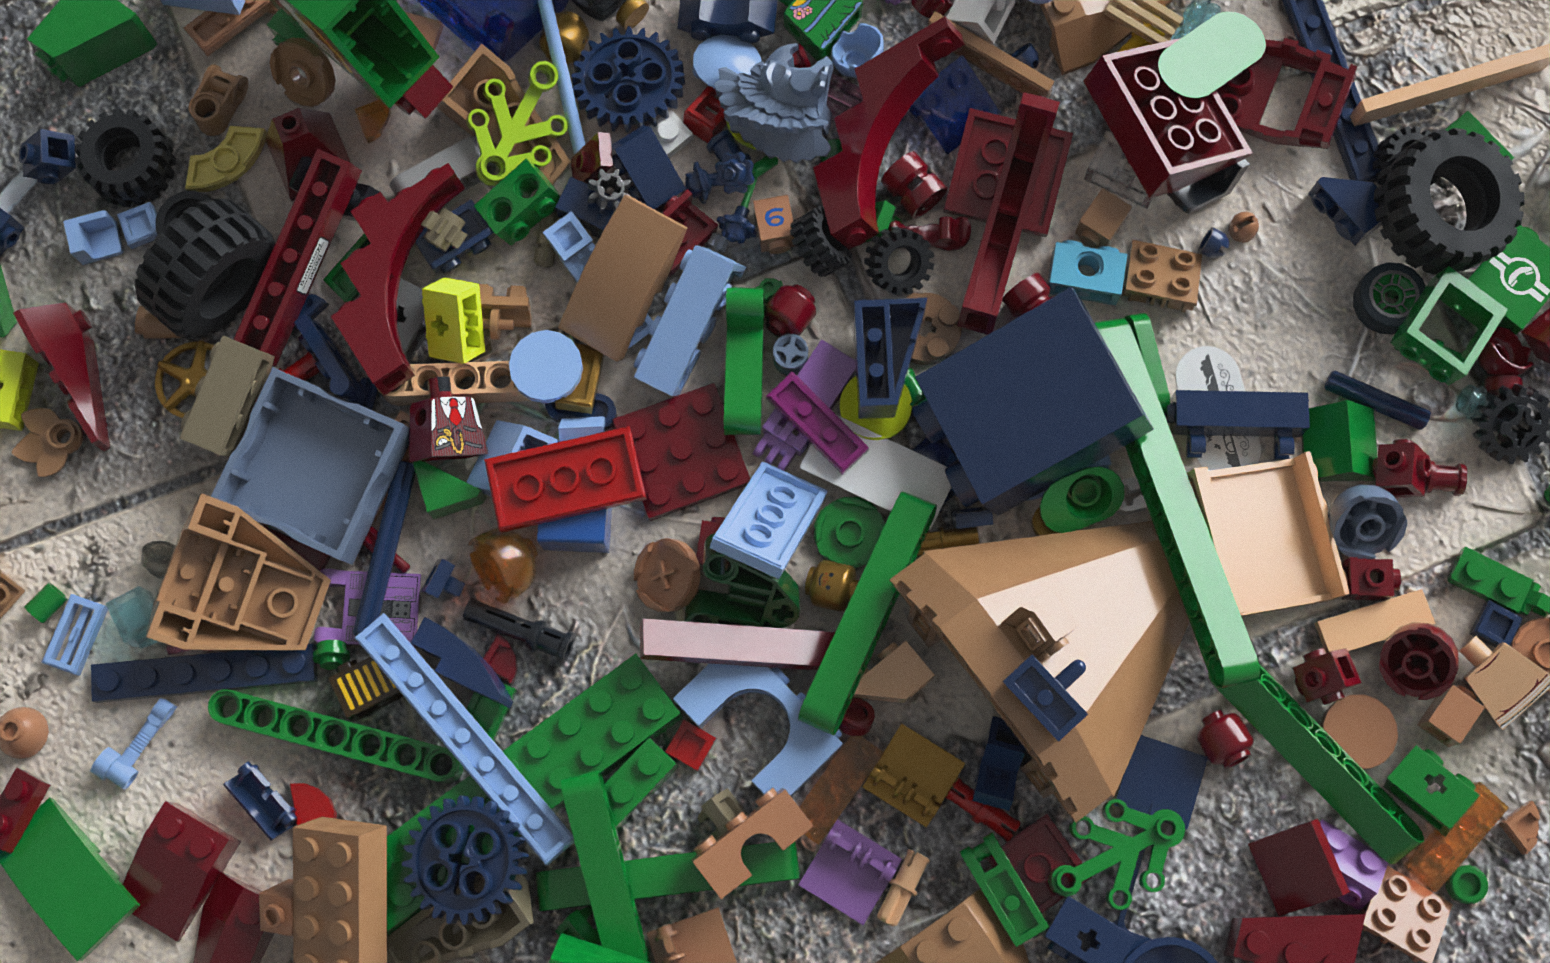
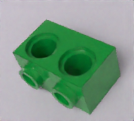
(514, 197)

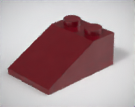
(177, 868)

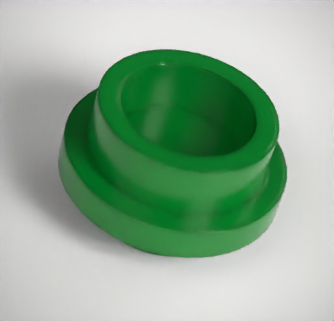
(331, 654)

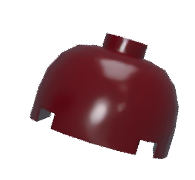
(1419, 661)

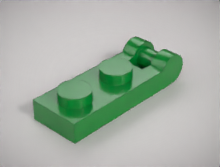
(1005, 891)

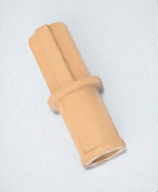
(902, 888)

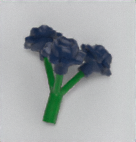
(736, 176)

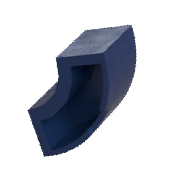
(739, 18)

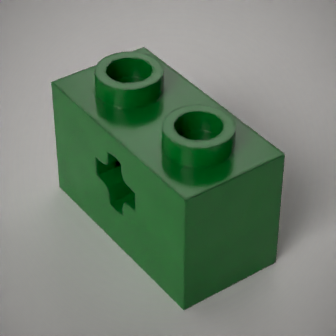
(1443, 807)

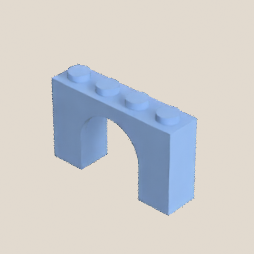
(806, 746)

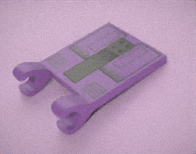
(399, 604)

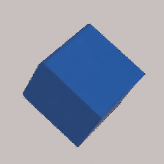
(577, 533)

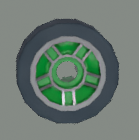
(1369, 296)

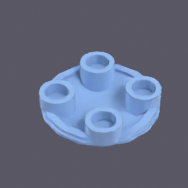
(723, 52)

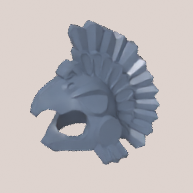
(779, 105)

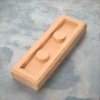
(1373, 622)

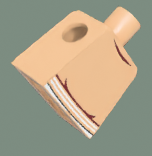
(1503, 680)

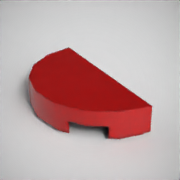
(311, 803)

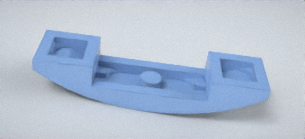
(574, 248)

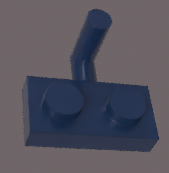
(1047, 695)

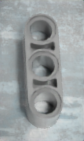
(461, 158)

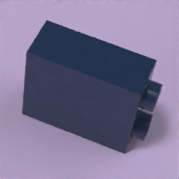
(1029, 405)

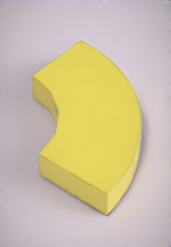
(227, 161)

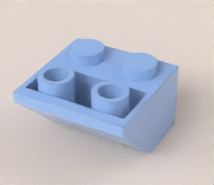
(502, 440)

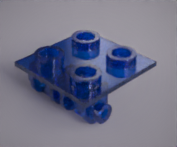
(948, 100)

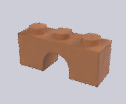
(721, 858)

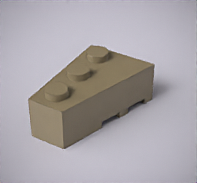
(226, 396)

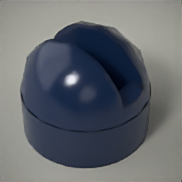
(1027, 55)
(1212, 243)

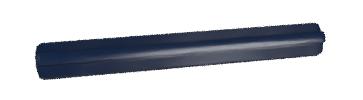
(385, 547)

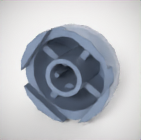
(1366, 521)

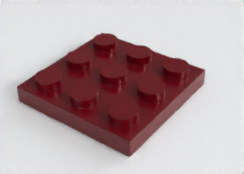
(980, 166)
(684, 451)

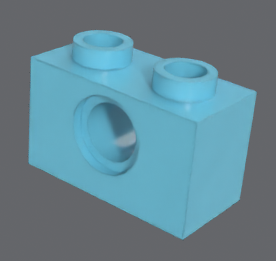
(1106, 262)

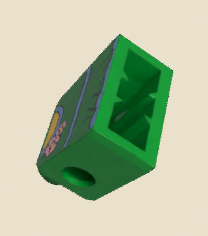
(820, 22)

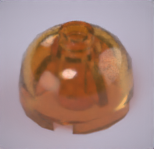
(504, 562)

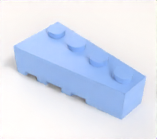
(686, 319)

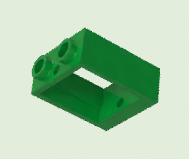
(1465, 300)

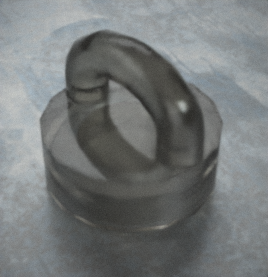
(156, 557)

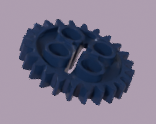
(628, 79)
(433, 852)

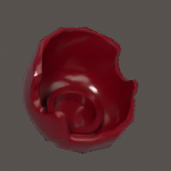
(1504, 354)

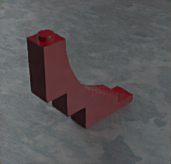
(888, 90)

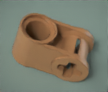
(217, 93)

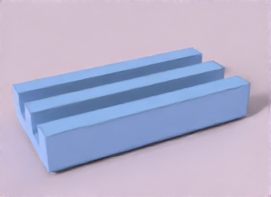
(87, 640)

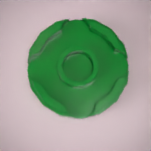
(848, 531)

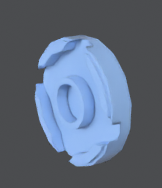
(545, 366)

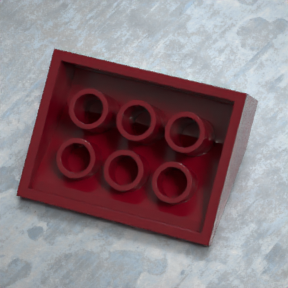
(1162, 133)

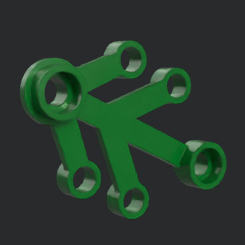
(1123, 850)

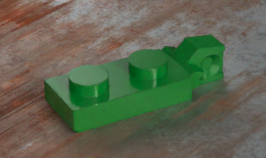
(1498, 584)

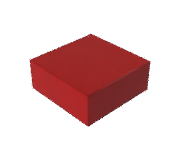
(690, 745)

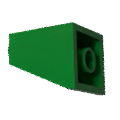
(89, 39)

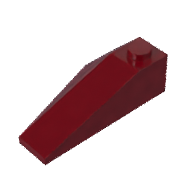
(65, 343)
(231, 924)

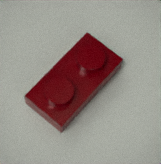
(18, 805)

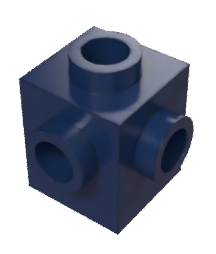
(48, 156)

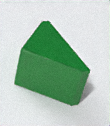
(445, 493)

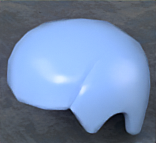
(856, 48)

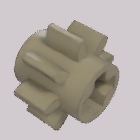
(444, 229)

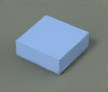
(139, 224)

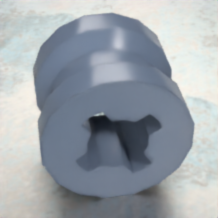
(790, 347)

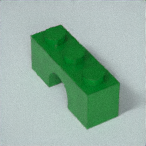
(638, 779)

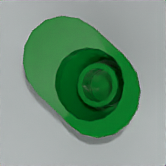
(1082, 499)

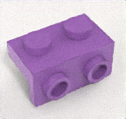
(1358, 864)

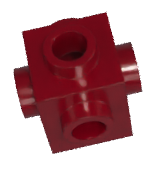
(1402, 468)
(1325, 675)

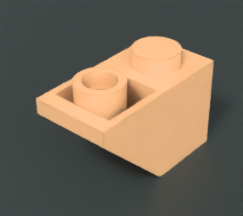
(896, 676)

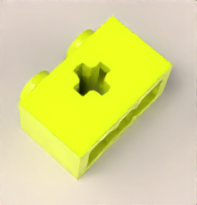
(453, 320)
(16, 387)

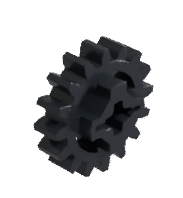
(1512, 420)

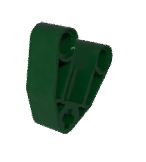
(751, 595)

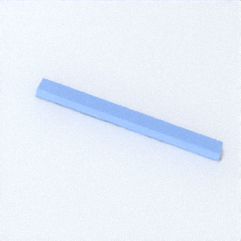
(465, 738)

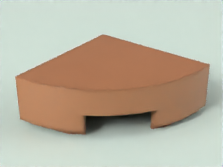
(1523, 827)

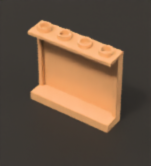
(1271, 533)

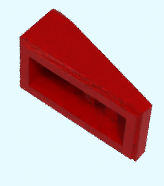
(702, 121)

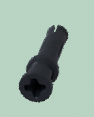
(535, 634)

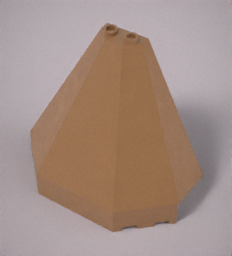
(1126, 634)

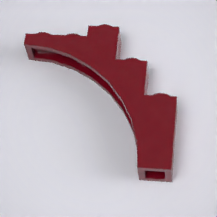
(1008, 213)
(376, 270)

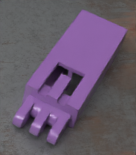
(826, 375)

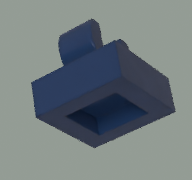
(440, 579)

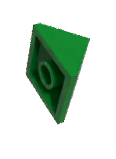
(1342, 441)

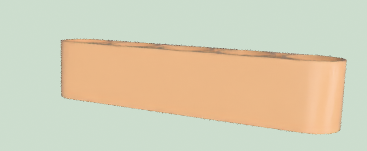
(481, 391)

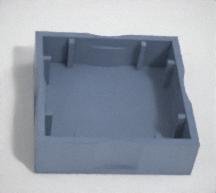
(313, 465)

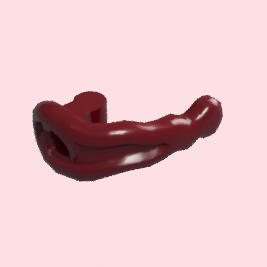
(947, 235)

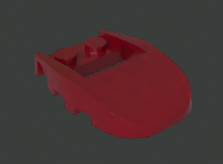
(1250, 92)

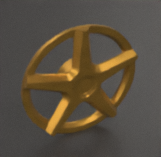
(188, 377)

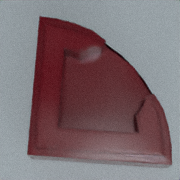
(502, 659)

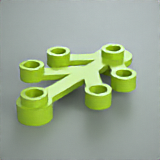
(514, 129)

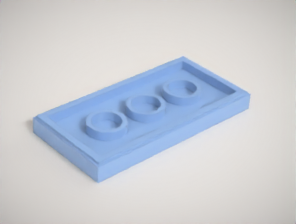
(769, 520)

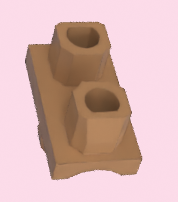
(504, 311)

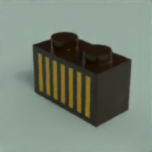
(363, 688)

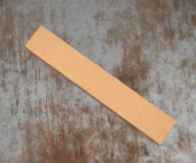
(1451, 85)

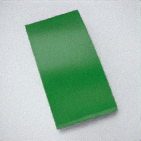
(67, 881)

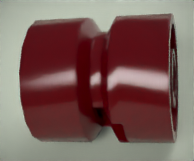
(905, 176)
(1027, 295)

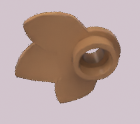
(44, 441)

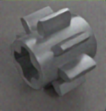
(605, 180)

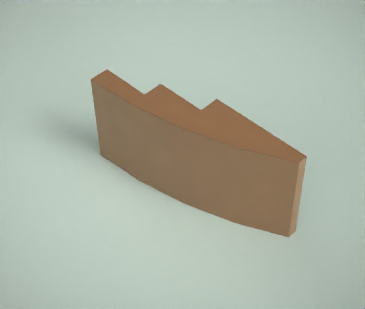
(622, 277)

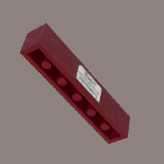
(298, 254)

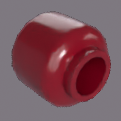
(789, 310)
(1225, 739)

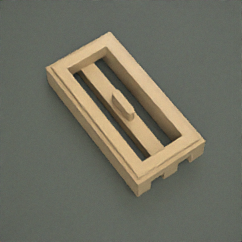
(1138, 28)

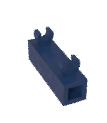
(1238, 414)

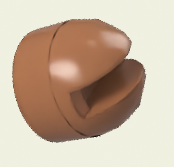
(1247, 232)

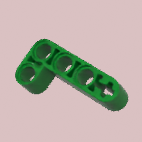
(744, 361)

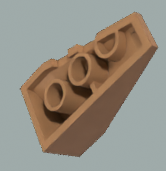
(468, 95)

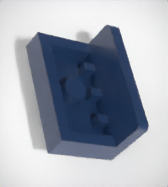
(477, 240)

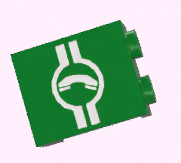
(1517, 278)

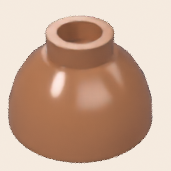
(23, 732)

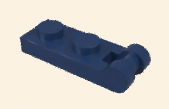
(330, 362)

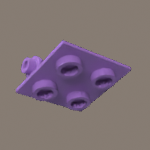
(850, 872)

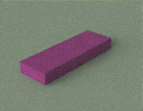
(817, 423)

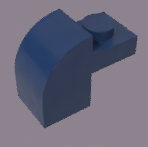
(998, 766)

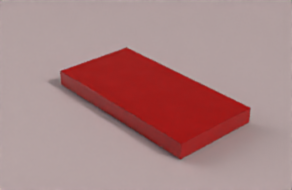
(565, 479)

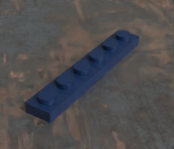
(201, 673)

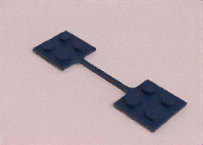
(1155, 780)

